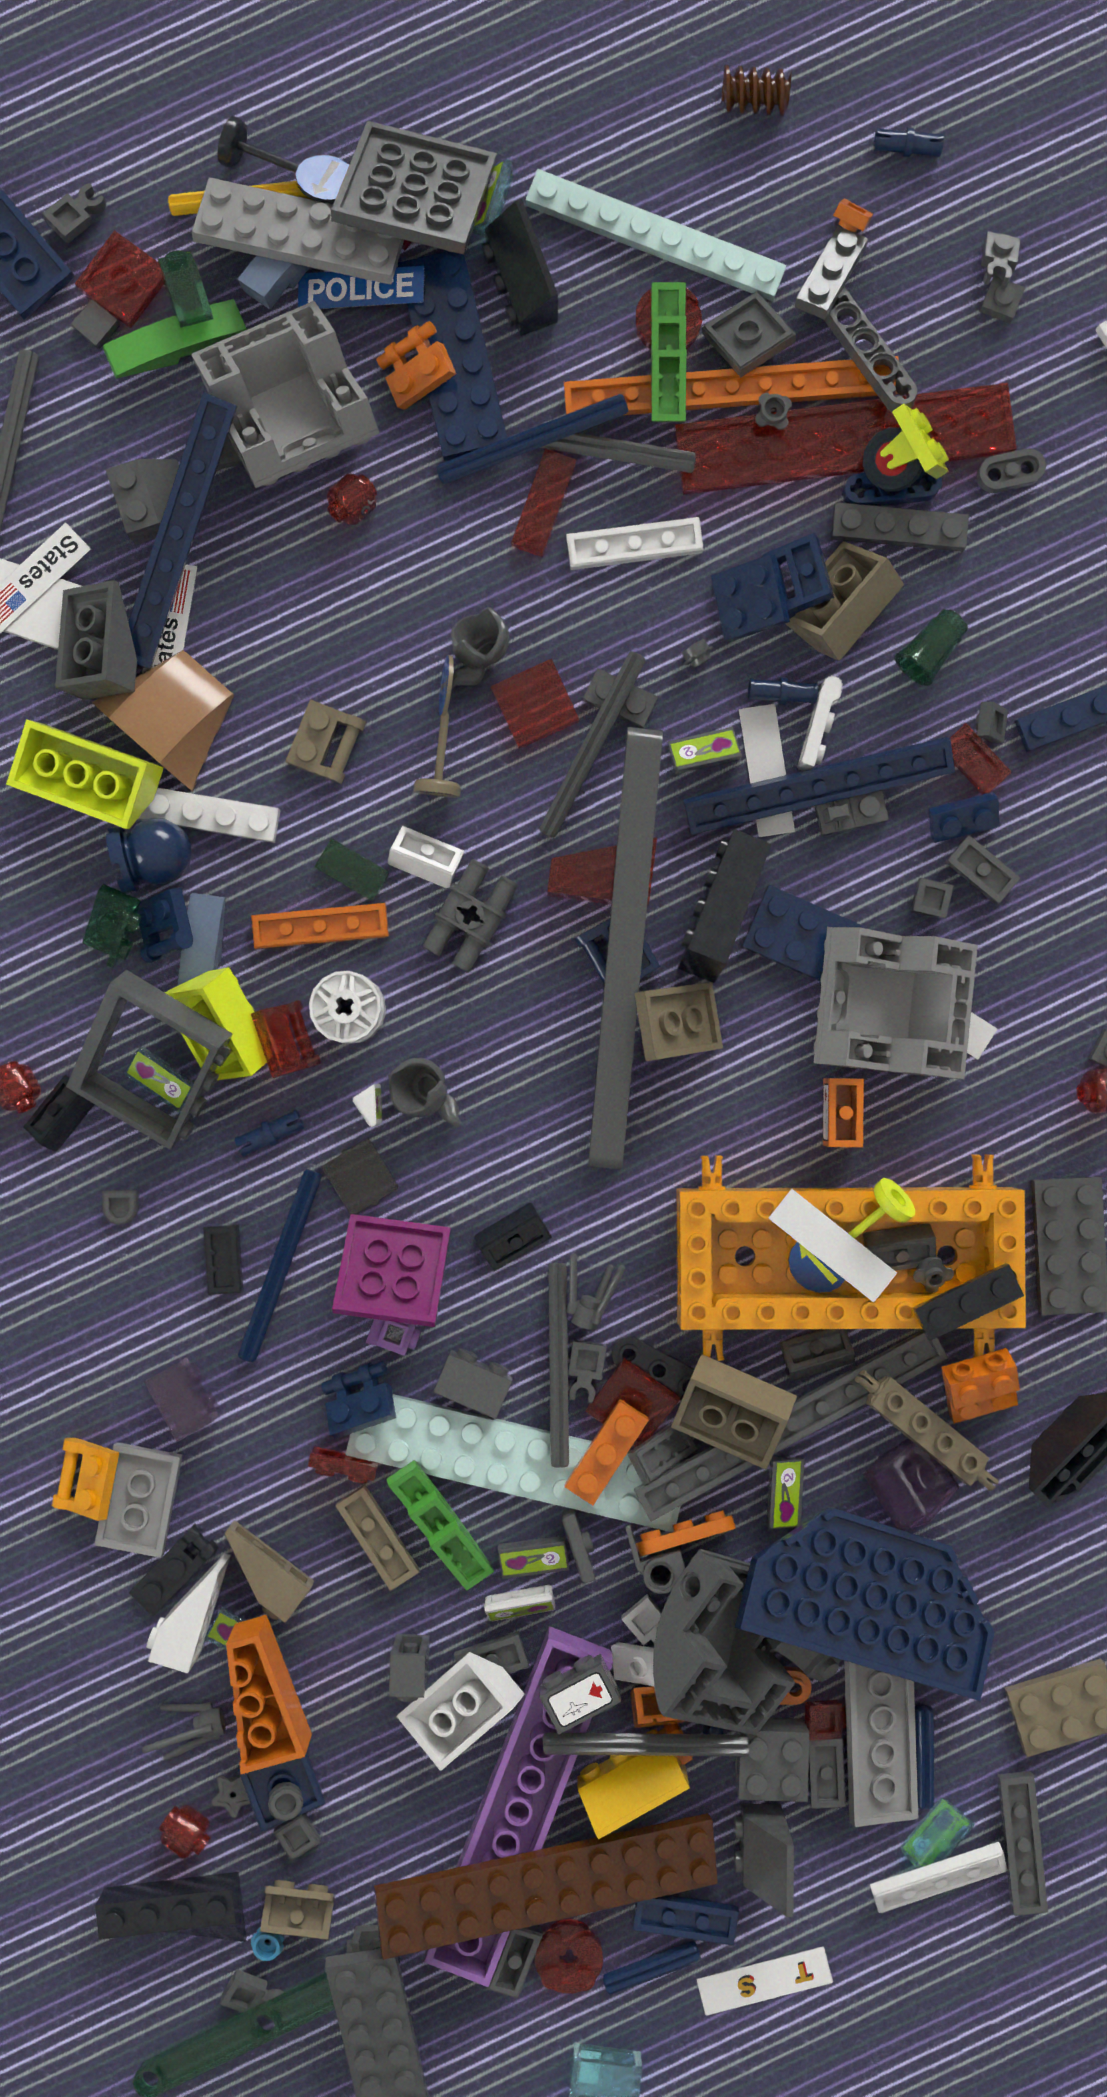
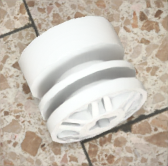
(367, 1008)

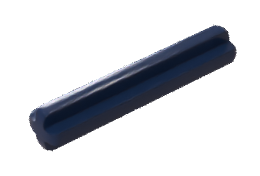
(925, 1755)
(651, 1967)

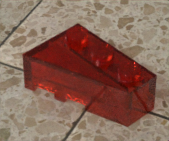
(588, 875)

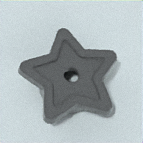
(223, 1797)

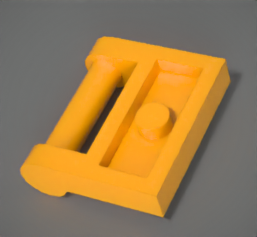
(94, 1479)

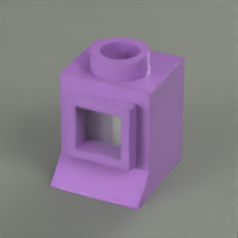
(393, 1336)

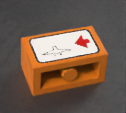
(843, 1112)

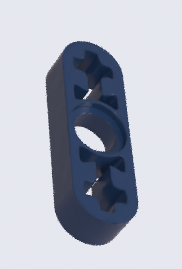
(916, 494)

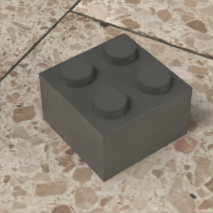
(775, 1762)

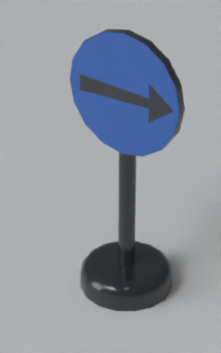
(315, 177)

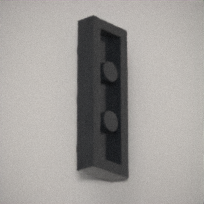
(968, 1301)

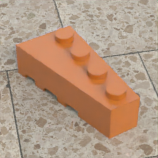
(265, 1701)

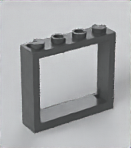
(120, 1101)

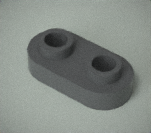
(1009, 471)

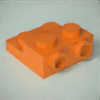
(980, 1385)

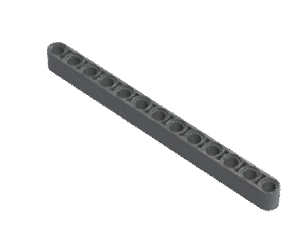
(625, 946)

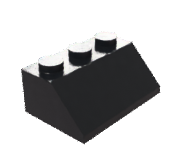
(521, 270)

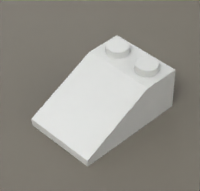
(181, 1634)

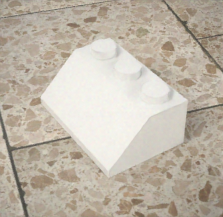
(460, 1708)

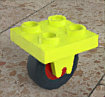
(900, 454)

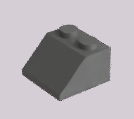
(142, 494)

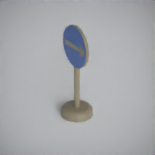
(438, 786)

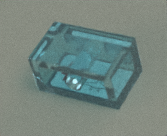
(604, 2072)

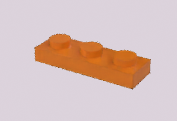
(606, 1452)

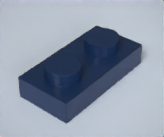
(964, 817)

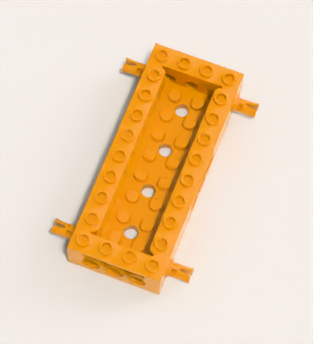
(719, 1294)

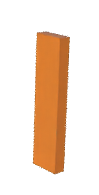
(320, 926)

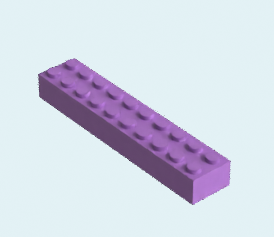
(518, 1797)

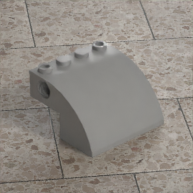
(289, 393)
(895, 1003)

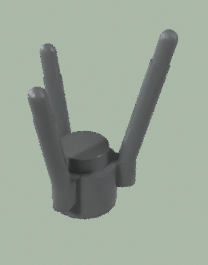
(589, 1310)
(207, 1727)

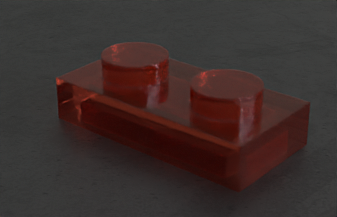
(977, 760)
(329, 1462)

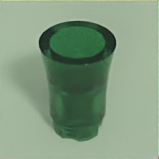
(931, 647)

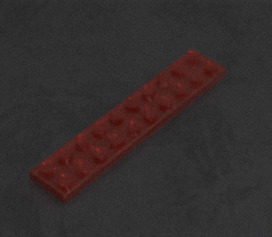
(834, 438)

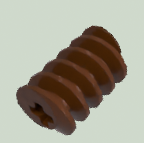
(756, 90)

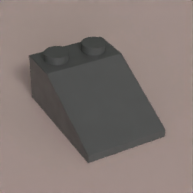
(95, 643)
(766, 1855)

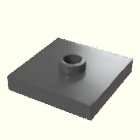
(749, 334)

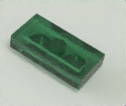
(352, 870)

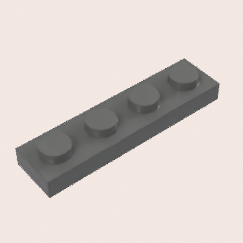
(899, 527)
(1022, 1843)

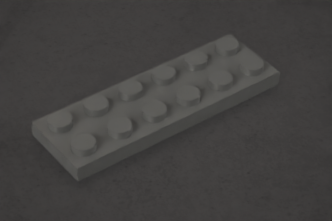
(376, 2025)

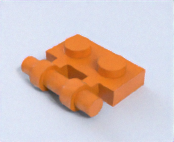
(420, 374)

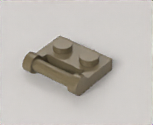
(316, 736)

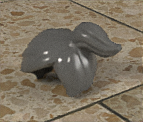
(478, 643)
(420, 1091)

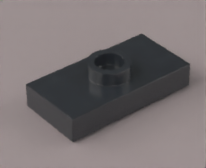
(223, 1259)

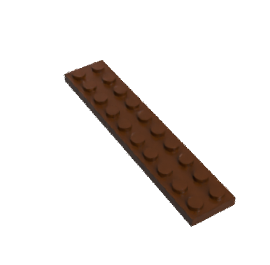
(544, 1885)

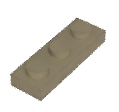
(377, 1537)

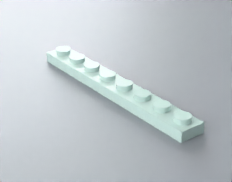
(655, 235)

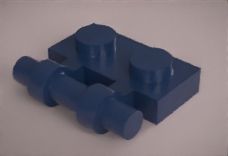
(361, 1409)

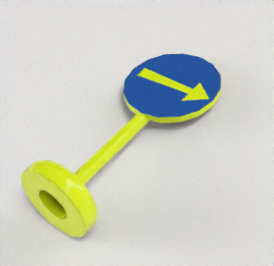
(815, 1274)

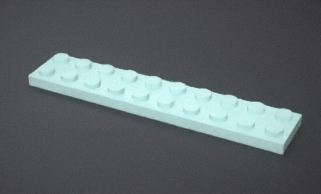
(495, 1457)

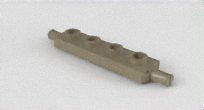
(927, 1430)

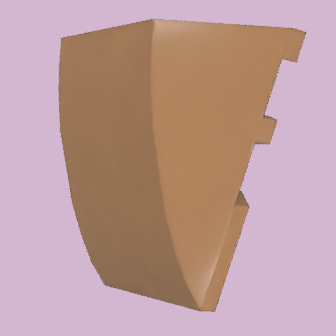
(172, 714)

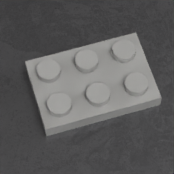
(140, 1501)

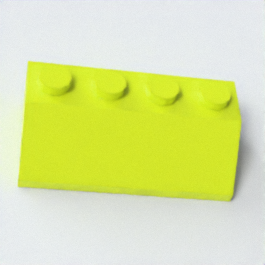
(83, 774)

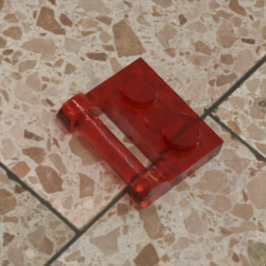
(278, 1040)

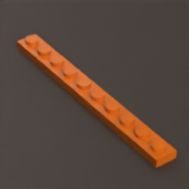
(728, 389)

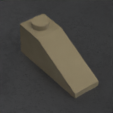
(272, 1578)

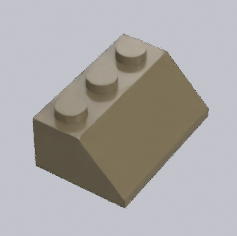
(861, 590)
(734, 1411)

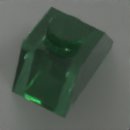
(184, 288)

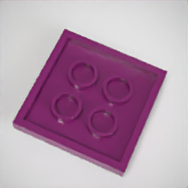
(392, 1270)

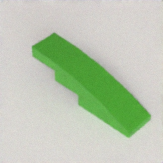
(165, 341)
(668, 352)
(440, 1525)

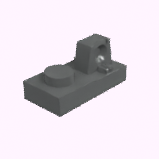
(851, 813)

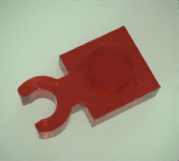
(825, 1719)

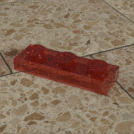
(543, 502)

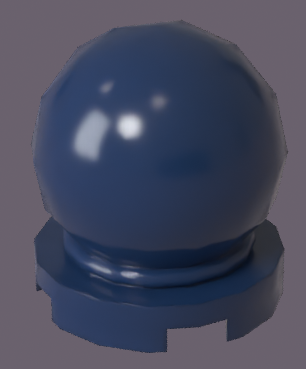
(150, 853)

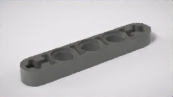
(878, 355)

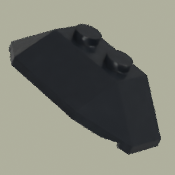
(1070, 1450)

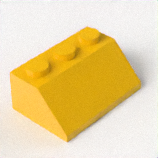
(629, 1787)

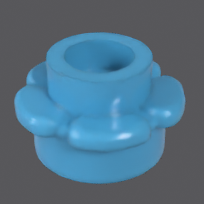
(264, 1950)

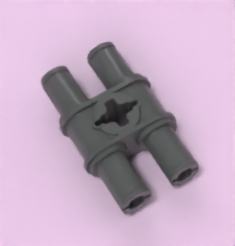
(463, 897)

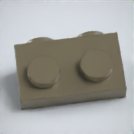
(297, 1911)

